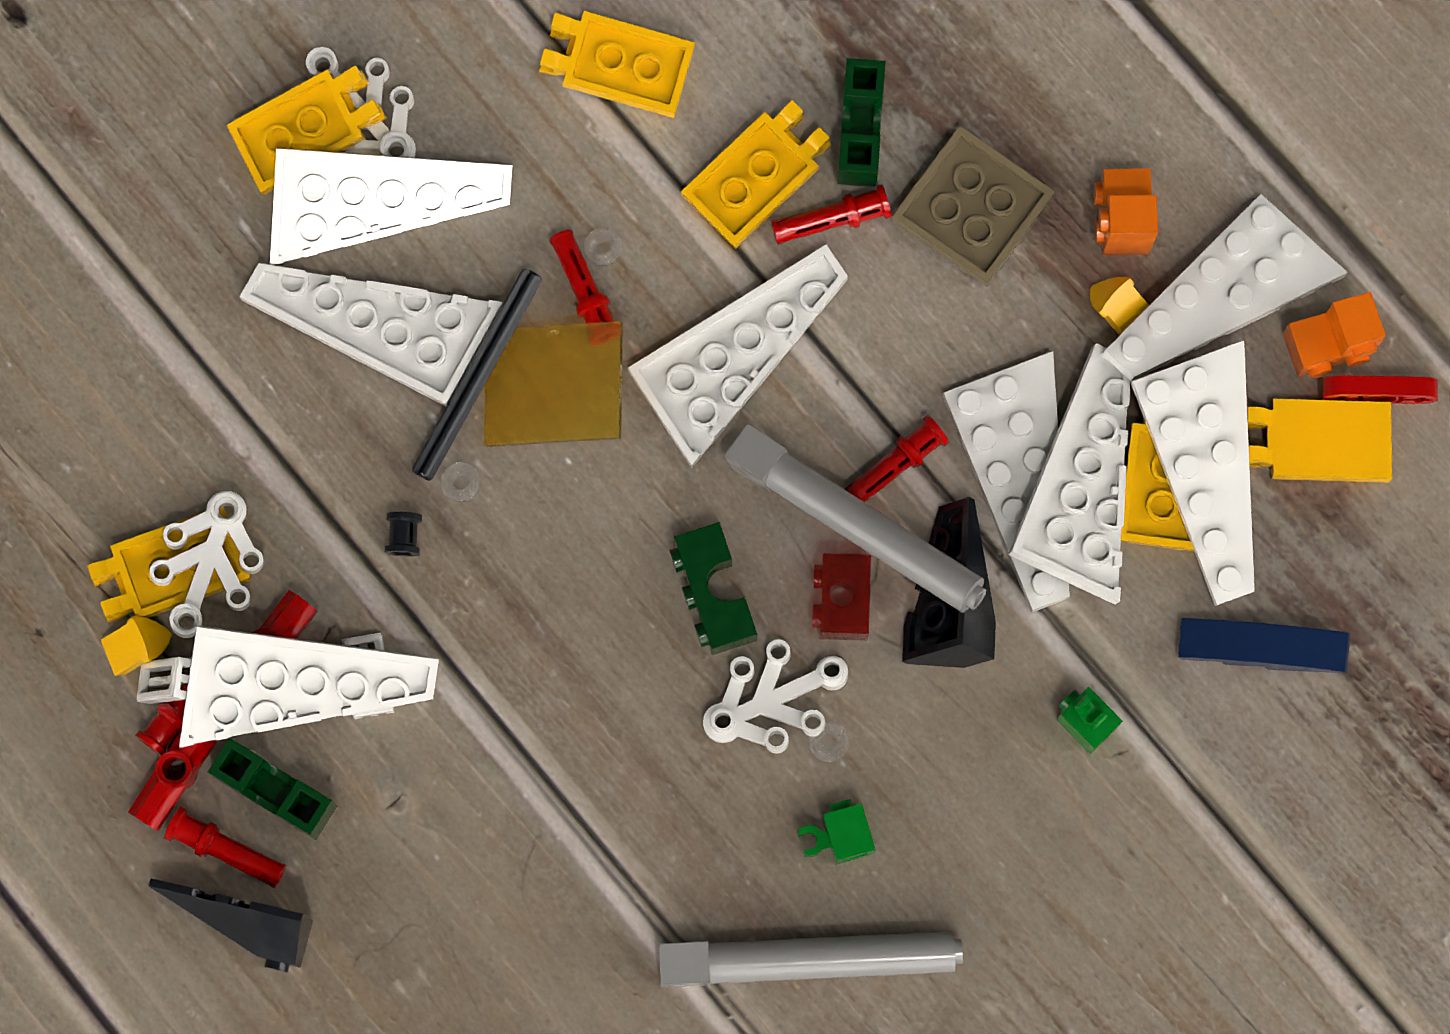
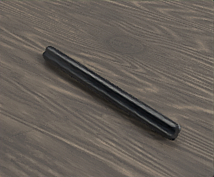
(476, 374)

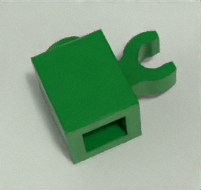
(1088, 718)
(844, 833)

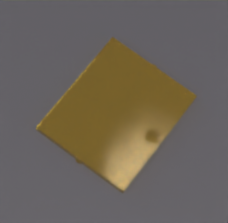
(556, 386)

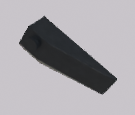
(936, 630)
(259, 928)

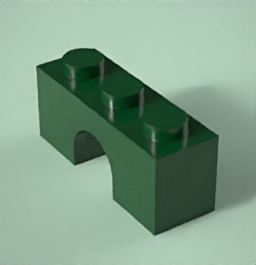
(861, 122)
(723, 623)
(272, 789)

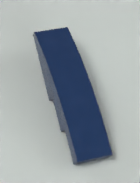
(1264, 645)

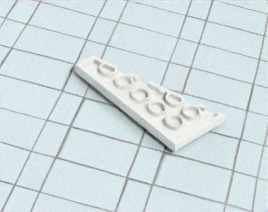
(353, 198)
(1235, 281)
(392, 328)
(720, 363)
(1007, 435)
(1202, 442)
(1080, 493)
(276, 682)

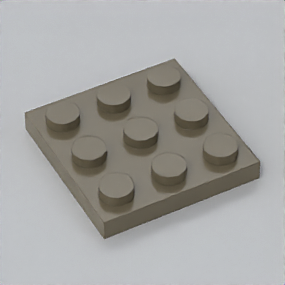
(973, 206)

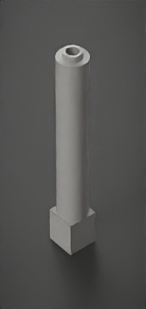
(774, 469)
(808, 958)

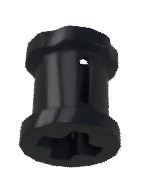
(403, 534)

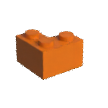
(1126, 213)
(1342, 335)

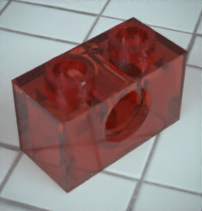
(845, 572)

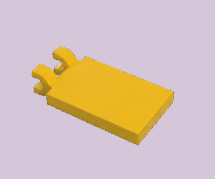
(620, 62)
(307, 117)
(756, 174)
(1324, 440)
(1150, 508)
(132, 566)

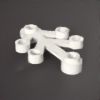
(385, 138)
(208, 557)
(769, 700)

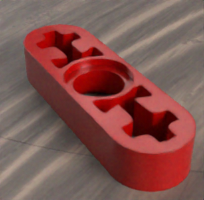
(1381, 389)

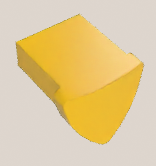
(1117, 302)
(135, 644)

